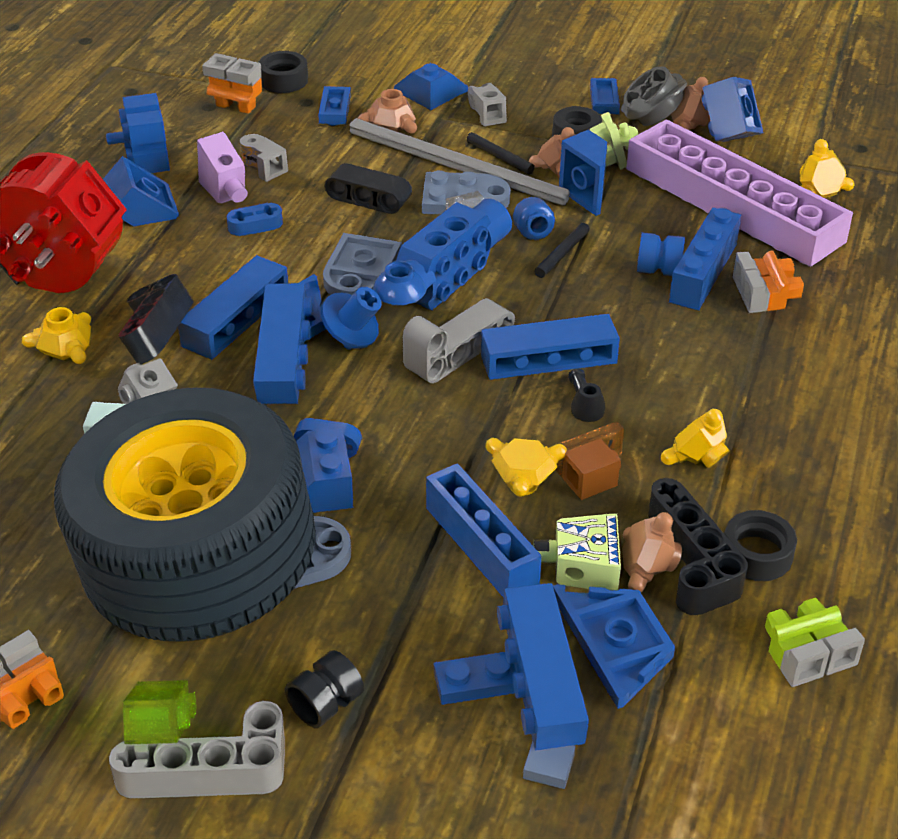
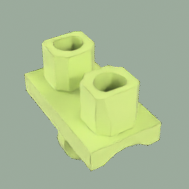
(616, 139)

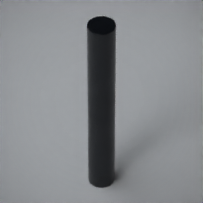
(500, 153)
(561, 250)

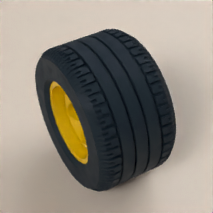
(186, 513)

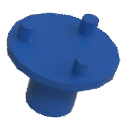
(352, 317)

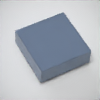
(549, 765)

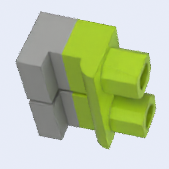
(812, 642)

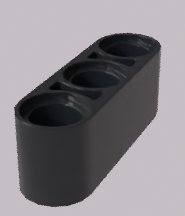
(368, 188)

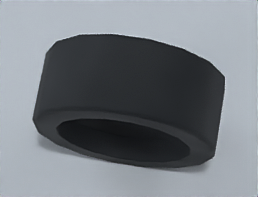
(283, 71)
(767, 526)

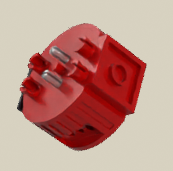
(56, 222)

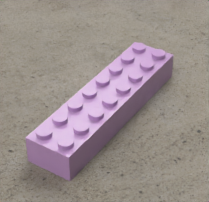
(712, 176)

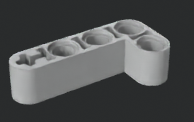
(438, 351)
(192, 763)

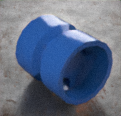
(659, 254)

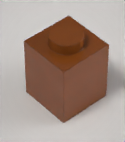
(591, 468)

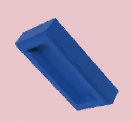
(604, 95)

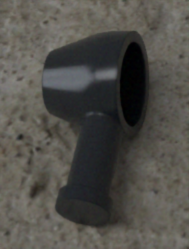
(588, 401)

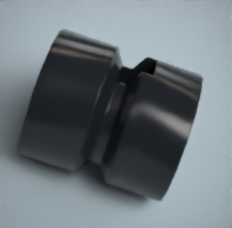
(319, 693)

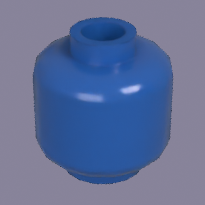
(533, 218)

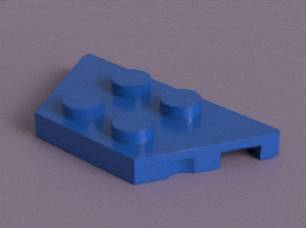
(617, 637)

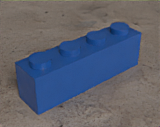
(705, 258)
(230, 308)
(281, 344)
(549, 346)
(482, 530)
(544, 667)

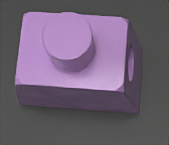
(221, 169)

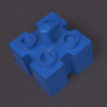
(142, 133)

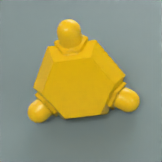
(824, 172)
(62, 335)
(699, 441)
(524, 462)

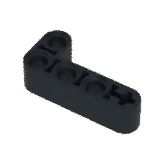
(155, 318)
(713, 566)

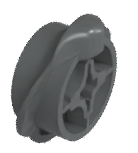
(653, 96)

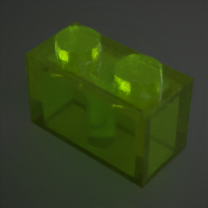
(157, 712)

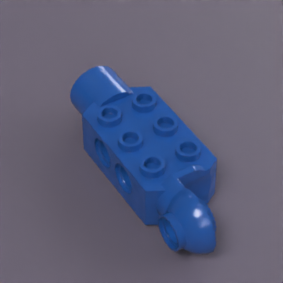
(444, 254)

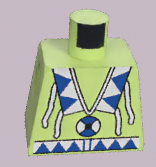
(584, 551)

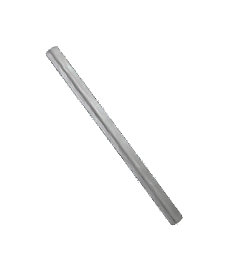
(458, 161)

